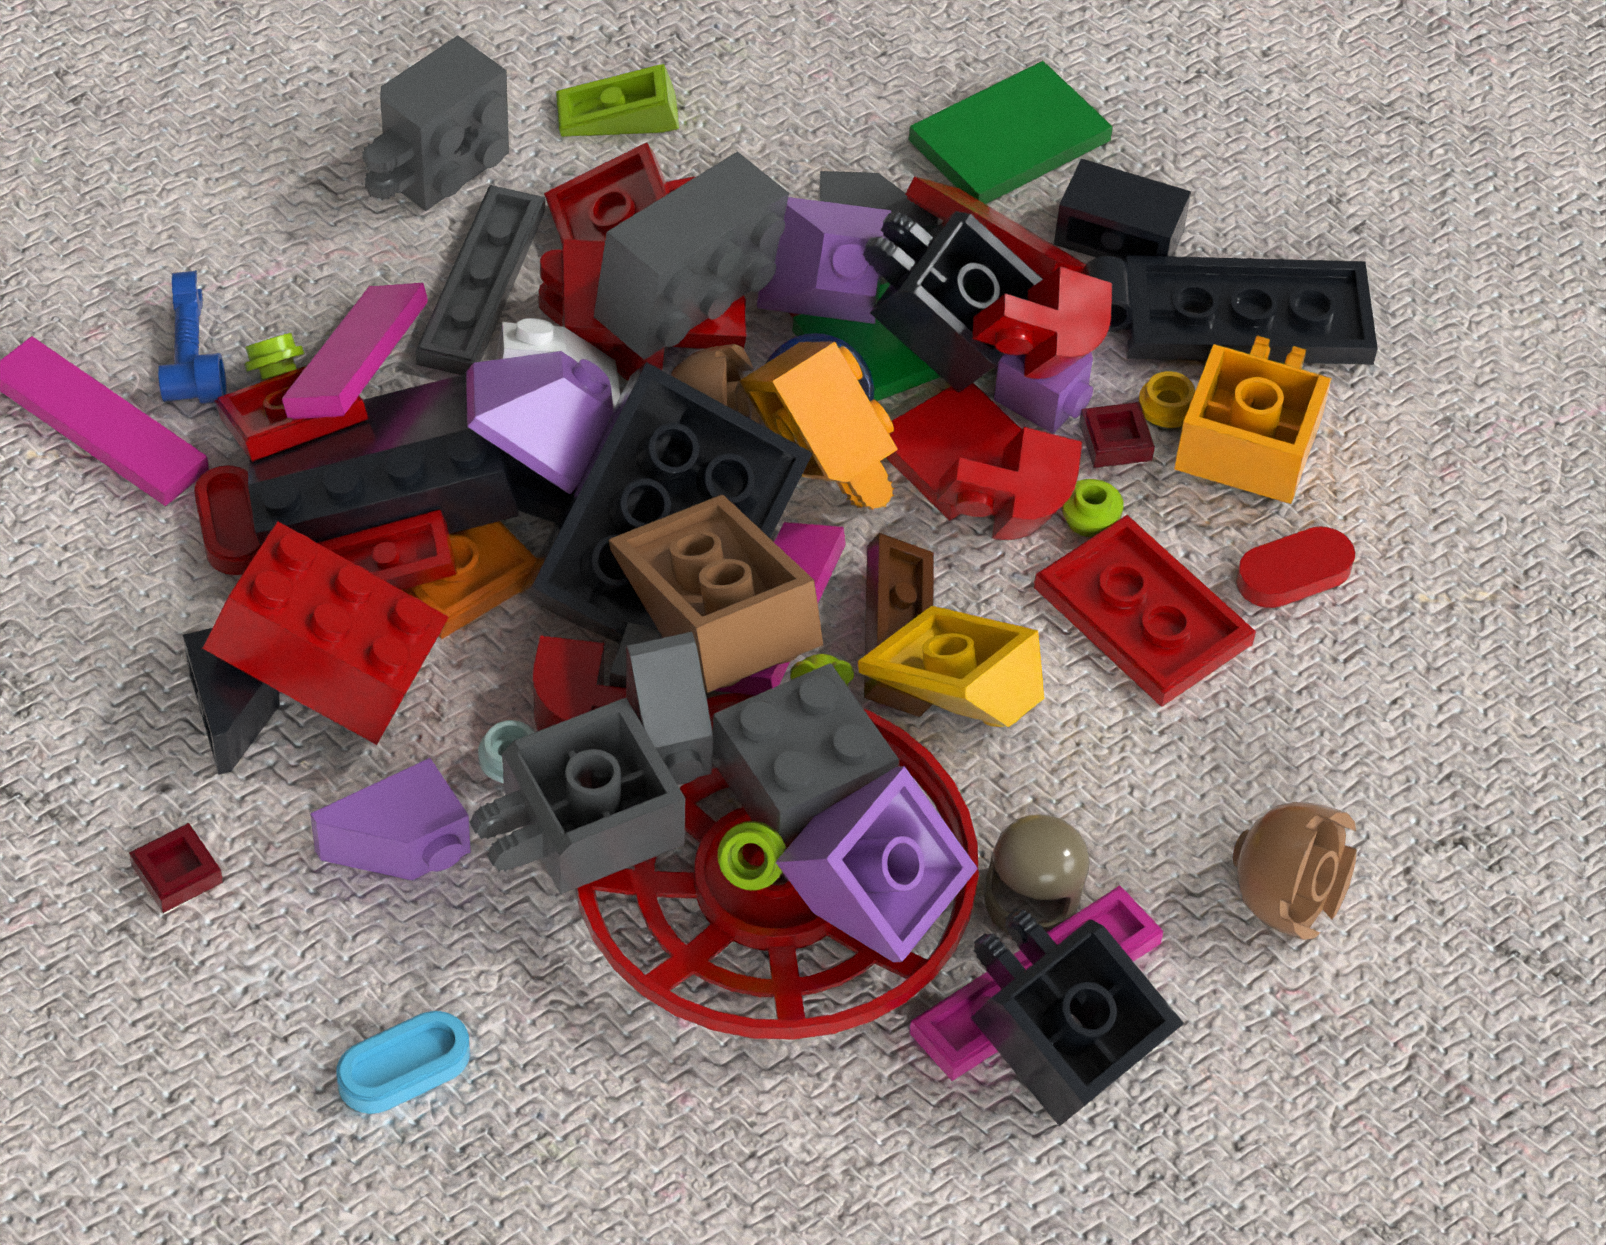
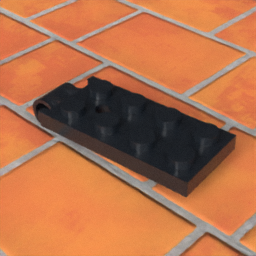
(1289, 301)

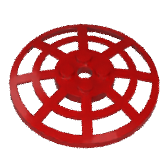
(771, 917)

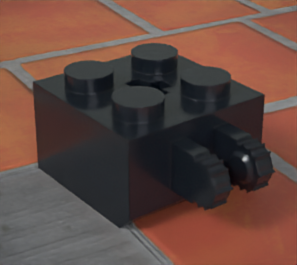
(940, 286)
(1081, 977)

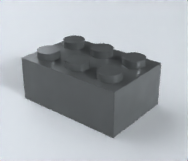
(690, 255)

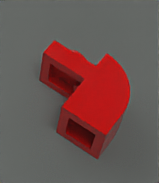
(1056, 326)
(1023, 493)
(569, 680)

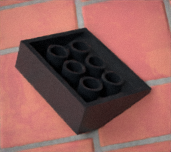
(656, 457)
(389, 468)

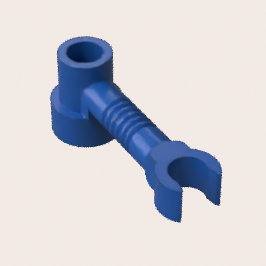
(191, 373)

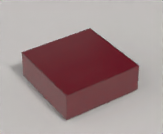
(1116, 434)
(176, 867)

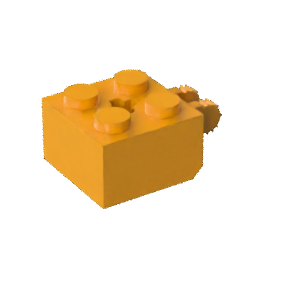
(818, 404)
(1253, 420)

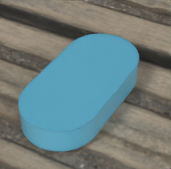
(403, 1062)

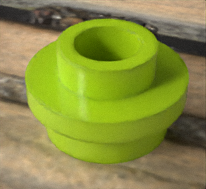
(273, 356)
(1092, 507)
(734, 865)

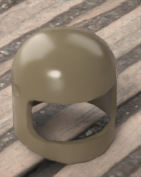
(1041, 861)

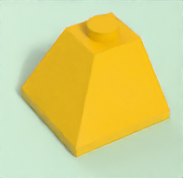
(962, 665)

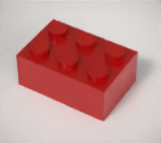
(325, 632)

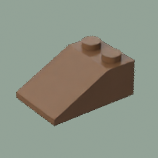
(725, 584)

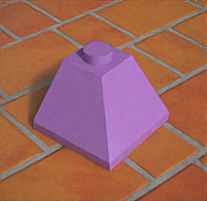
(823, 263)
(541, 411)
(879, 864)

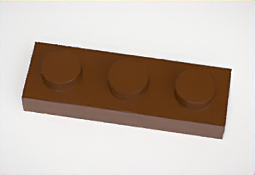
(896, 593)

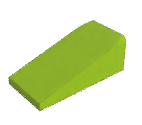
(619, 105)

